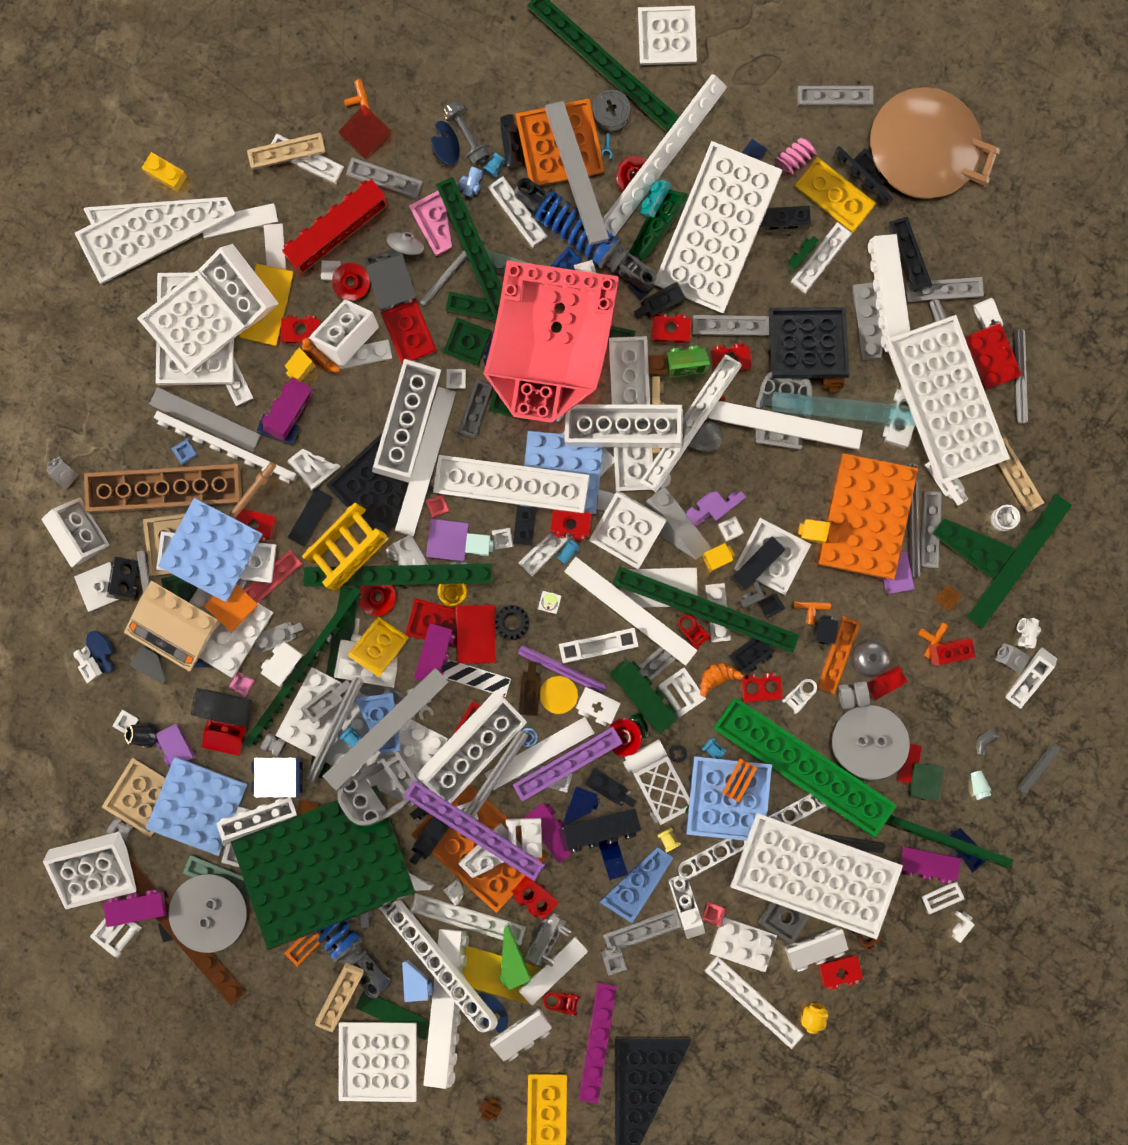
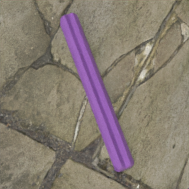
(562, 669)

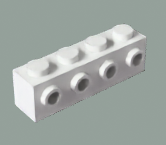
(255, 820)

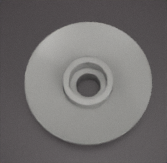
(405, 243)

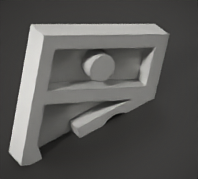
(312, 468)

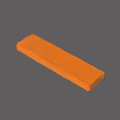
(838, 655)

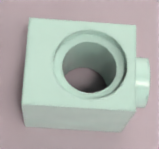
(479, 544)

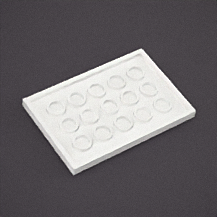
(215, 370)

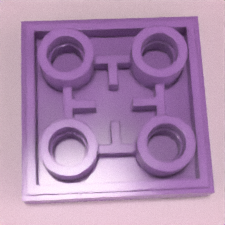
(447, 540)

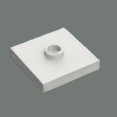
(94, 586)

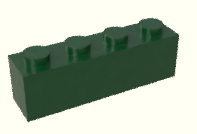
(643, 696)

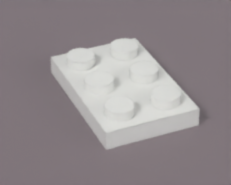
(743, 944)

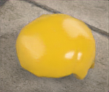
(452, 593)

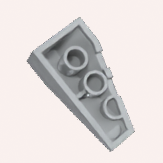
(678, 527)

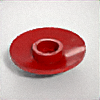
(630, 163)
(353, 272)
(371, 605)
(629, 747)

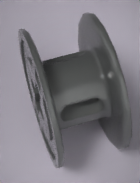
(618, 102)

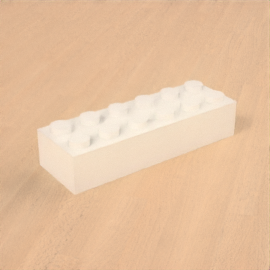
(406, 420)
(624, 426)
(471, 748)

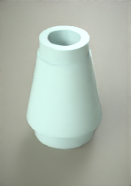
(980, 785)

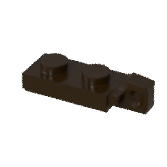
(530, 691)

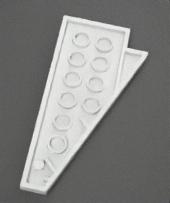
(135, 233)

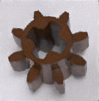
(833, 384)
(490, 1109)

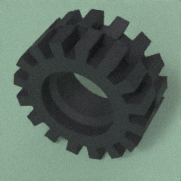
(500, 622)

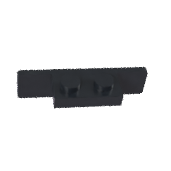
(865, 168)

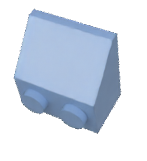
(415, 983)

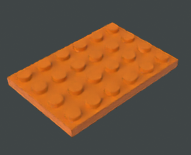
(868, 516)
(493, 885)

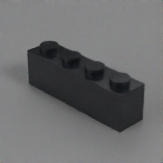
(600, 829)

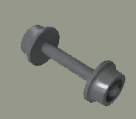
(479, 152)

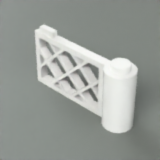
(643, 761)

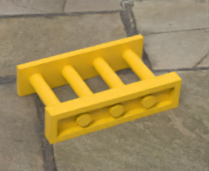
(359, 555)

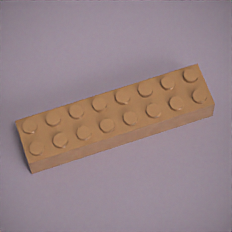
(162, 488)

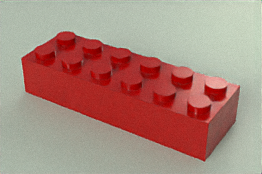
(335, 226)

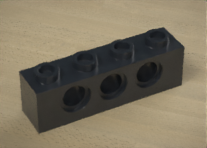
(786, 219)

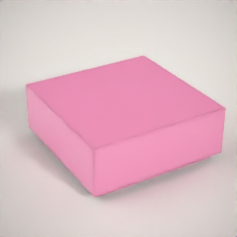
(241, 684)

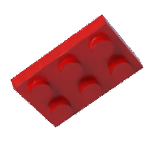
(993, 355)

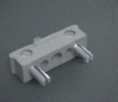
(545, 939)

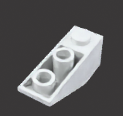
(686, 907)

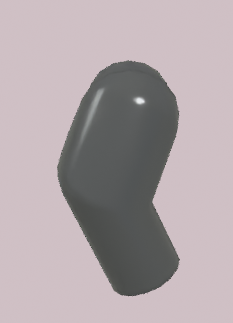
(984, 739)

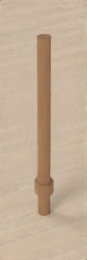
(261, 479)

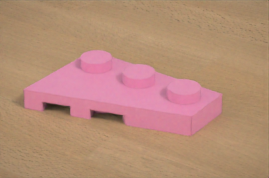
(433, 222)

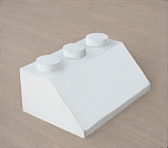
(344, 332)
(75, 532)
(348, 668)
(816, 948)
(521, 1035)

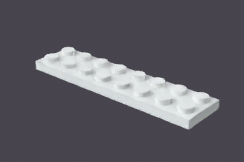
(630, 387)
(511, 484)

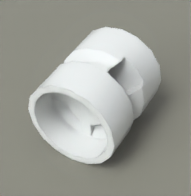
(1005, 518)

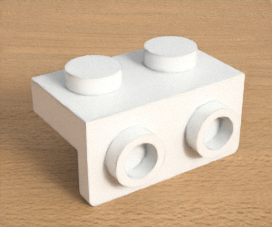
(406, 552)

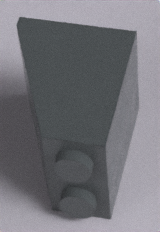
(389, 278)

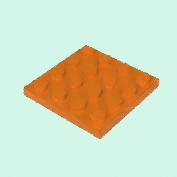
(540, 148)

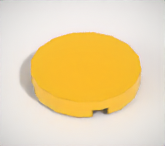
(558, 695)

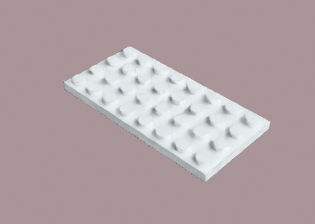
(718, 226)
(947, 399)
(417, 742)
(816, 876)

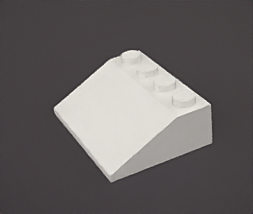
(90, 870)

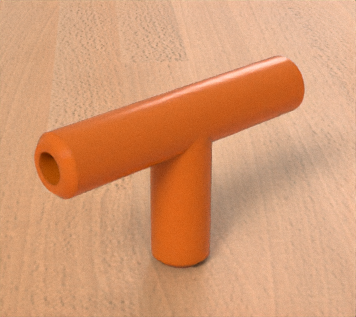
(361, 98)
(812, 607)
(933, 638)

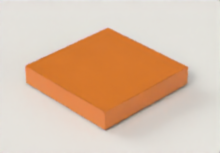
(233, 611)

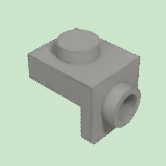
(61, 472)
(1012, 657)
(613, 960)

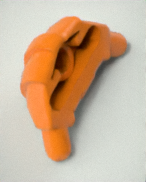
(318, 357)
(717, 675)

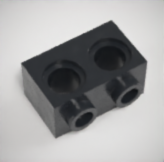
(524, 526)
(118, 578)
(825, 630)

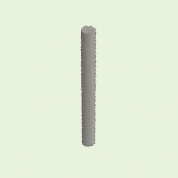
(443, 279)

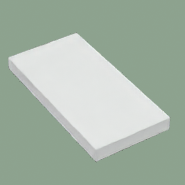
(677, 577)

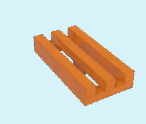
(746, 765)
(292, 958)

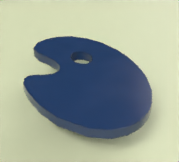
(446, 148)
(99, 648)
(496, 1007)

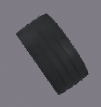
(221, 707)

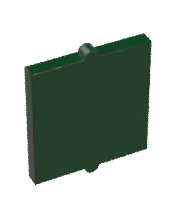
(926, 781)

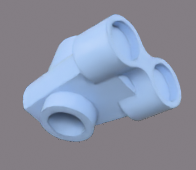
(470, 185)

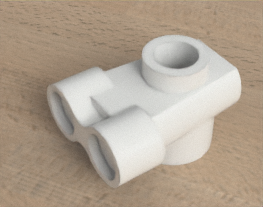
(1030, 630)

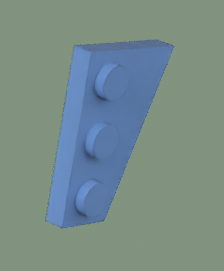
(373, 710)

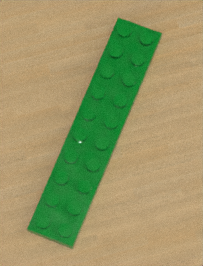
(805, 767)

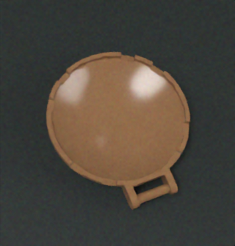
(929, 144)

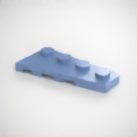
(638, 885)

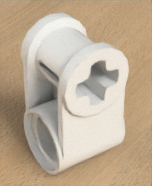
(987, 313)
(799, 695)

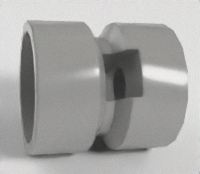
(854, 695)

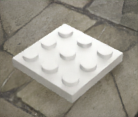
(667, 35)
(627, 529)
(784, 568)

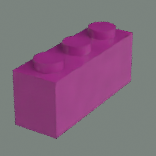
(286, 408)
(434, 651)
(549, 831)
(929, 864)
(134, 908)

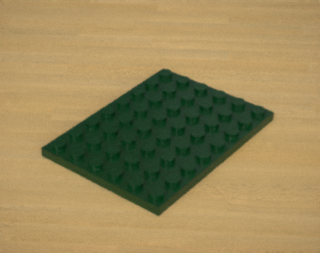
(319, 872)

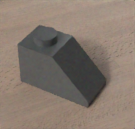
(150, 664)

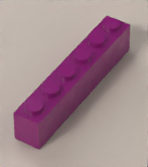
(597, 1042)

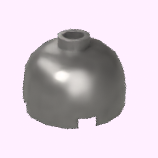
(871, 658)

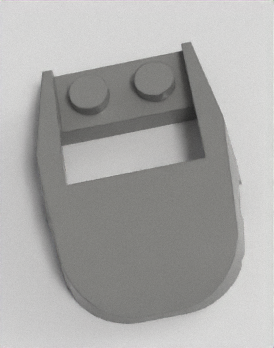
(792, 386)
(360, 800)

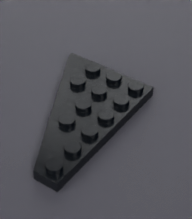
(641, 1080)

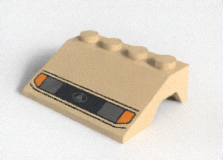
(171, 626)

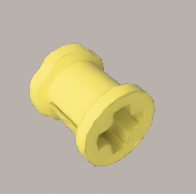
(669, 840)

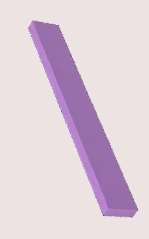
(474, 830)

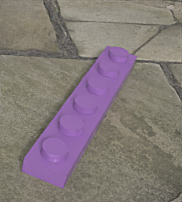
(567, 764)

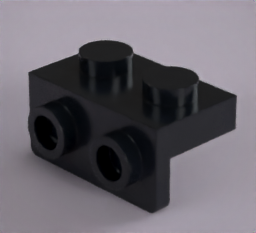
(750, 655)

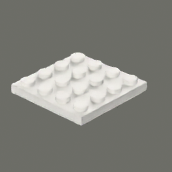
(191, 323)
(227, 649)
(378, 1061)

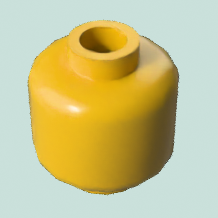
(814, 1018)

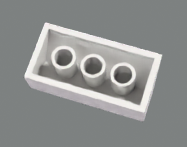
(238, 285)

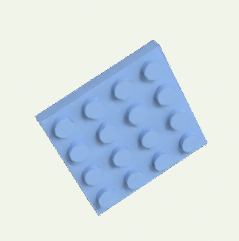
(551, 453)
(210, 550)
(193, 804)
(717, 814)

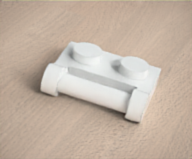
(687, 690)
(530, 834)
(104, 935)

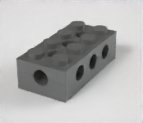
(786, 930)

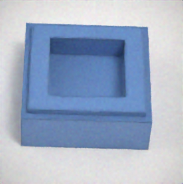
(184, 451)

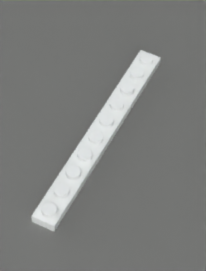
(663, 154)

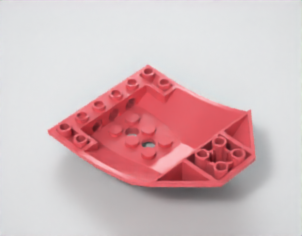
(529, 364)

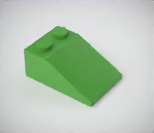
(687, 361)
(513, 965)

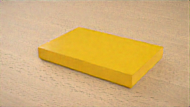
(378, 646)

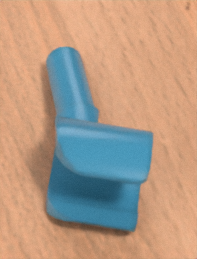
(607, 146)

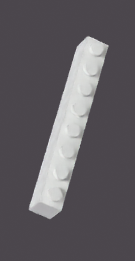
(445, 1015)

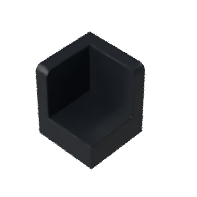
(771, 605)

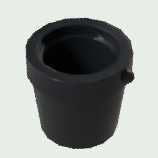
(140, 735)

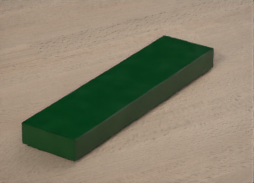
(391, 1012)

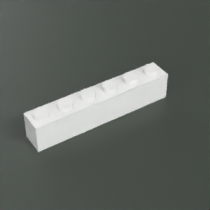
(888, 286)

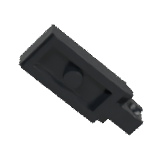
(511, 142)
(661, 300)
(609, 788)
(428, 839)

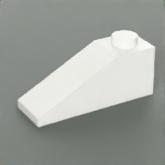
(1031, 677)

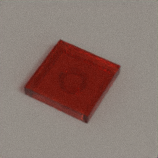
(364, 131)

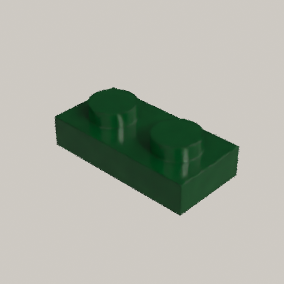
(807, 246)

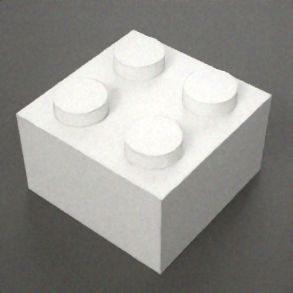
(282, 664)

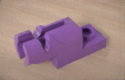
(713, 506)

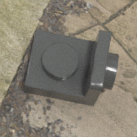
(750, 598)

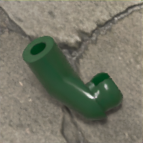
(639, 720)

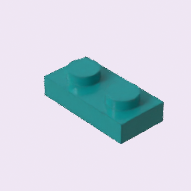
(655, 198)

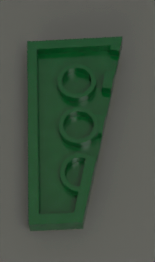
(655, 227)
(979, 550)

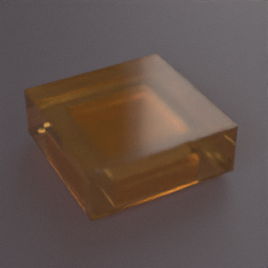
(948, 598)

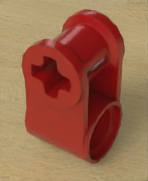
(694, 632)
(563, 1002)

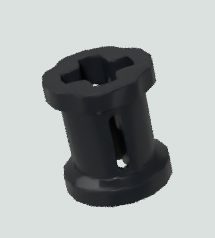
(672, 755)

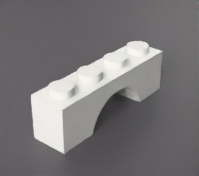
(598, 645)

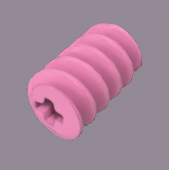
(794, 156)

